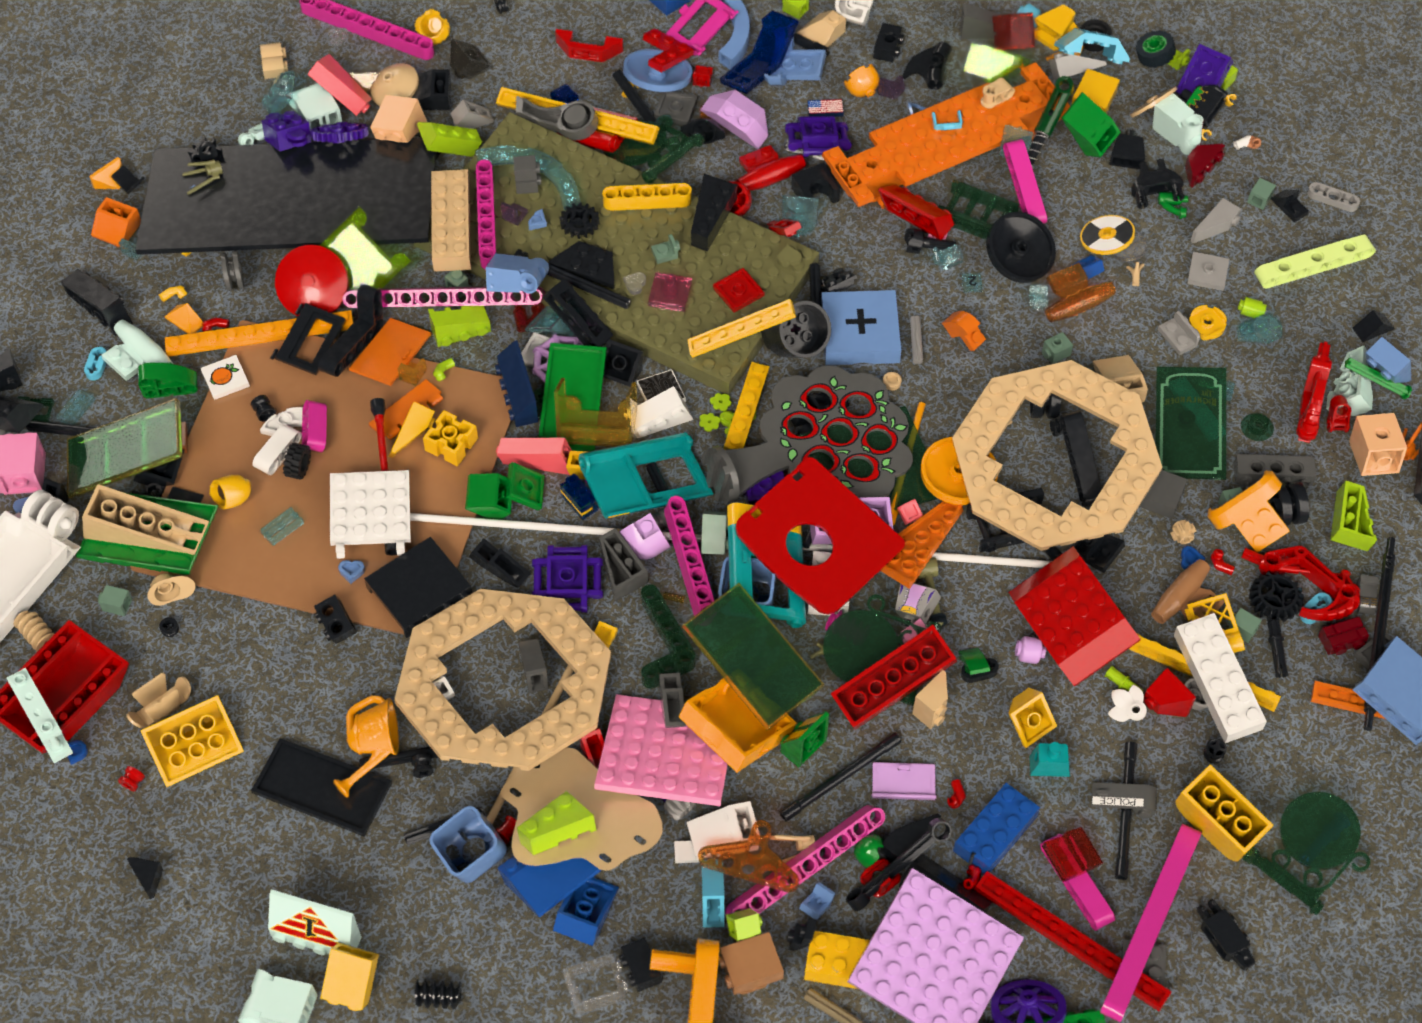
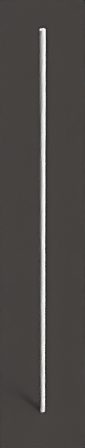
(602, 530)

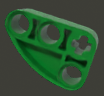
(166, 379)

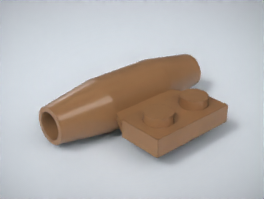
(1185, 591)

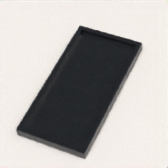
(305, 783)

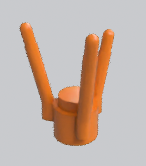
(1411, 452)

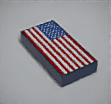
(830, 107)

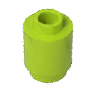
(1251, 307)

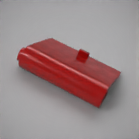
(603, 140)

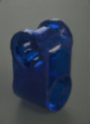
(564, 94)

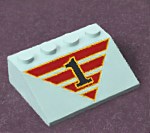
(310, 924)

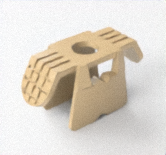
(158, 701)

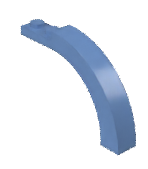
(736, 47)

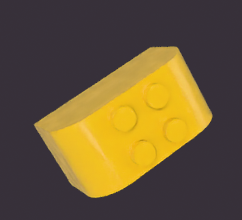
(1222, 814)

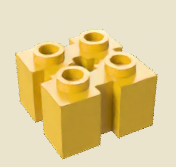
(450, 438)

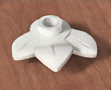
(1125, 703)

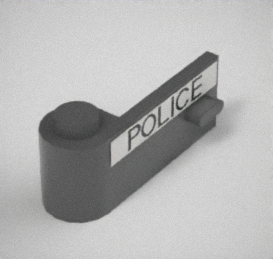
(1129, 796)

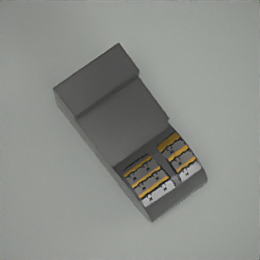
(1368, 594)

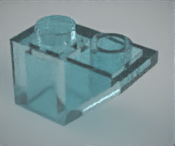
(1260, 329)

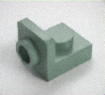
(666, 251)

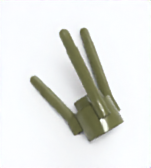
(212, 168)

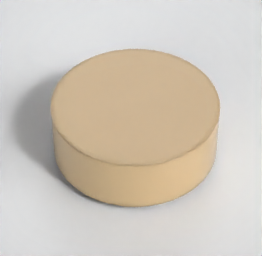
(892, 380)

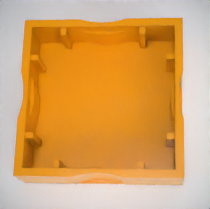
(731, 727)

